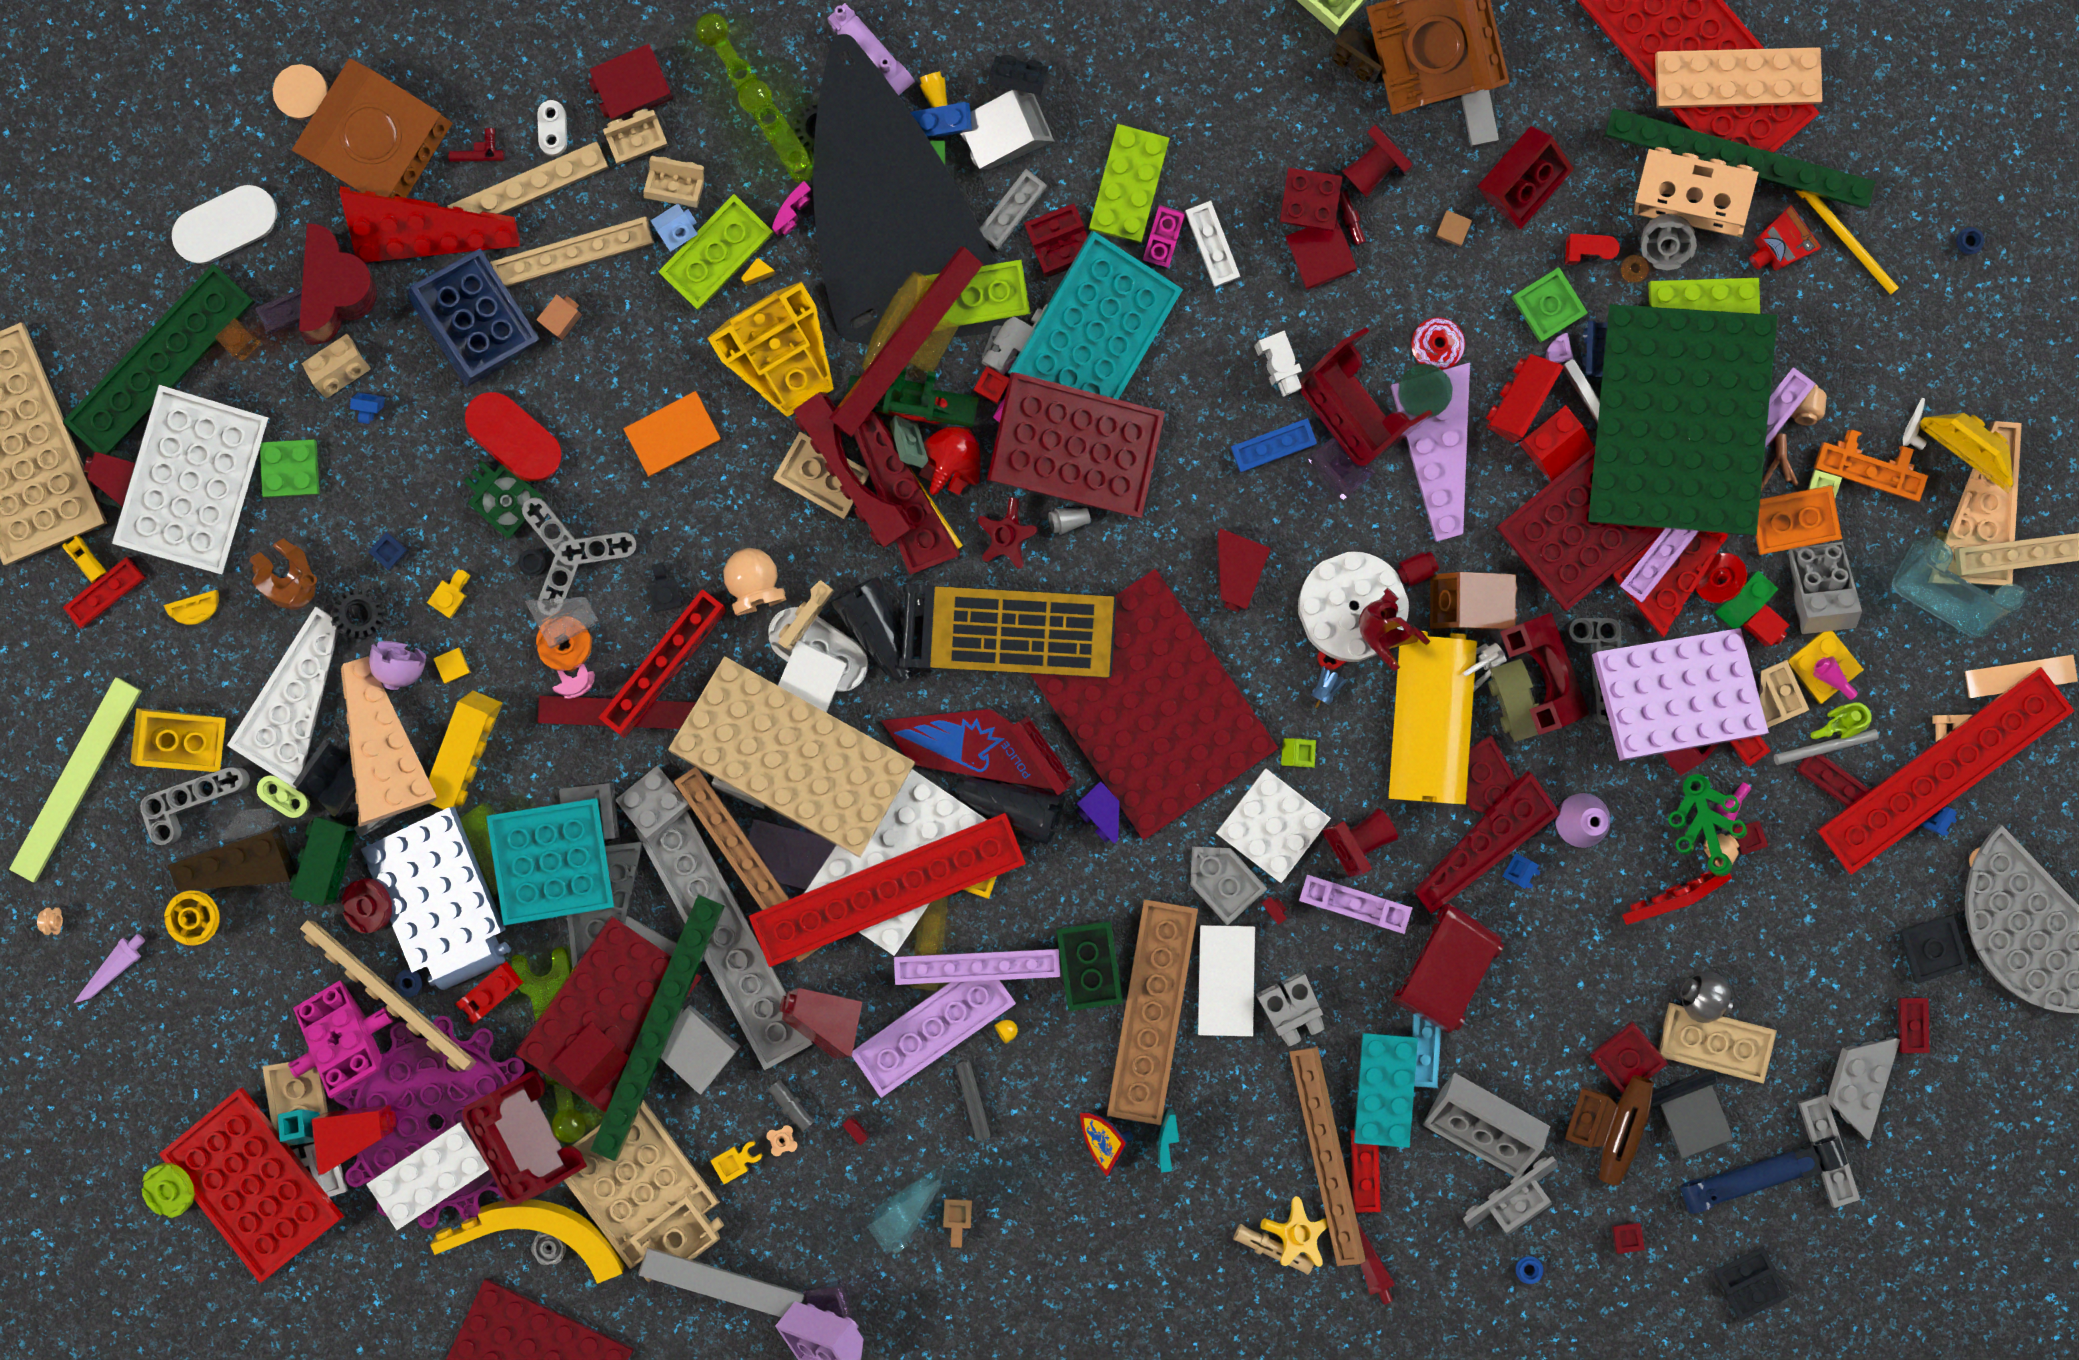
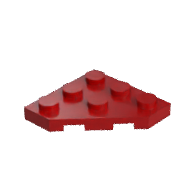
(1675, 897)

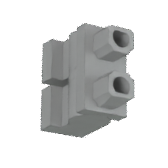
(1294, 1011)

